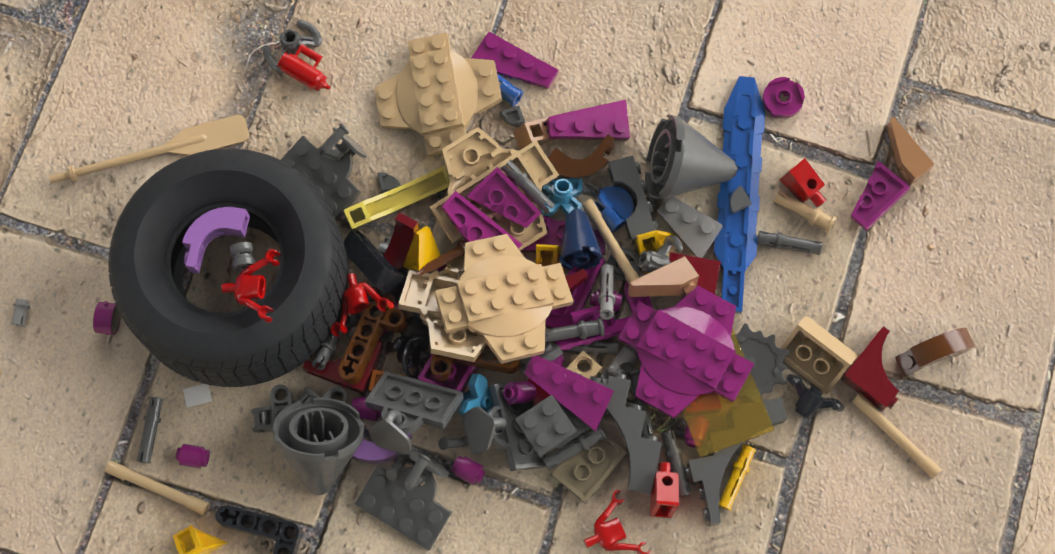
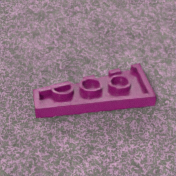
(577, 393)

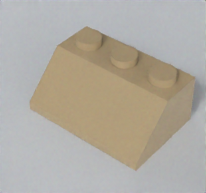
(817, 354)

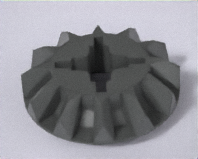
(632, 256)

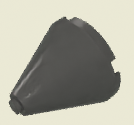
(684, 160)
(318, 440)

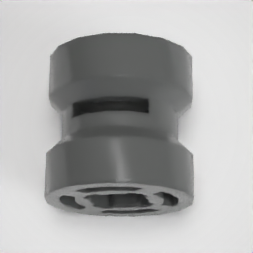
(242, 255)

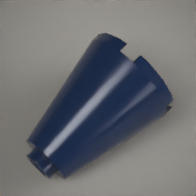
(579, 243)

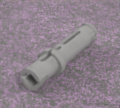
(606, 308)

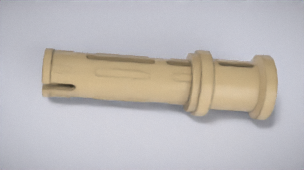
(814, 216)

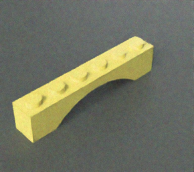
(397, 198)

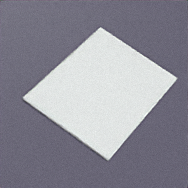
(197, 395)

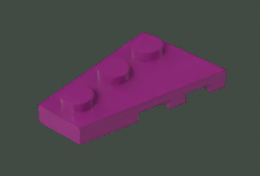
(879, 196)
(504, 198)

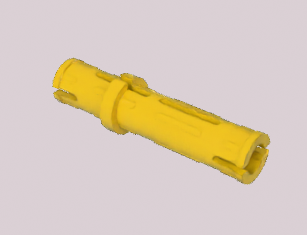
(740, 468)

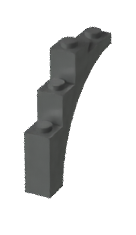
(642, 452)
(710, 470)

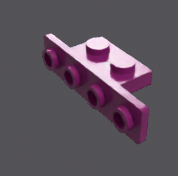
(611, 327)

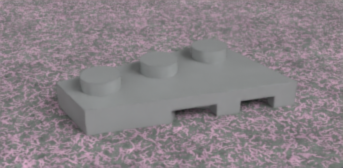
(690, 225)

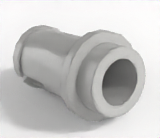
(20, 312)

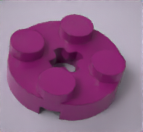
(788, 88)

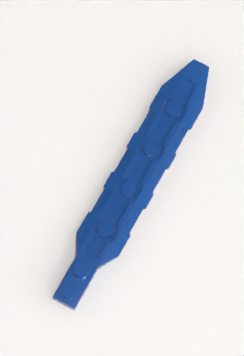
(742, 142)

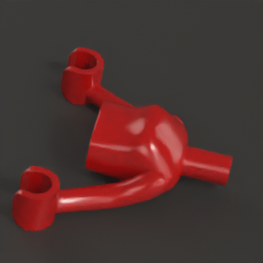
(253, 286)
(356, 300)
(611, 532)

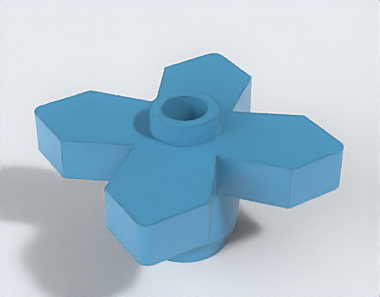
(563, 195)
(477, 396)

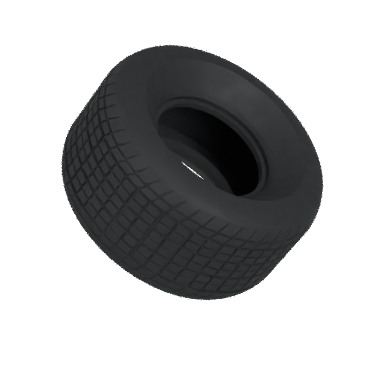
(236, 345)

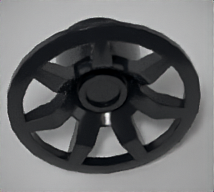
(412, 354)

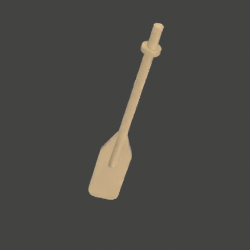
(191, 140)

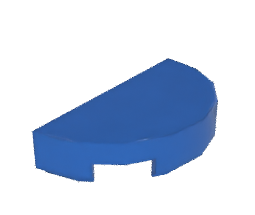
(620, 199)

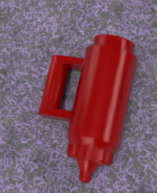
(302, 71)

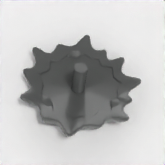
(765, 356)

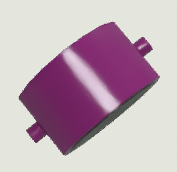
(106, 318)

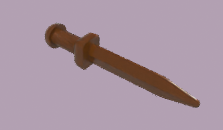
(443, 259)

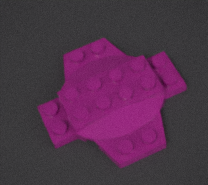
(685, 352)

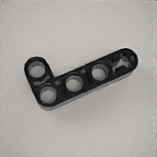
(374, 264)
(258, 527)

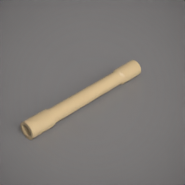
(596, 217)
(923, 461)
(124, 473)

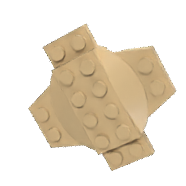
(437, 92)
(472, 160)
(419, 297)
(504, 298)

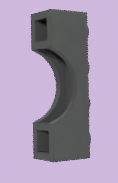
(625, 174)

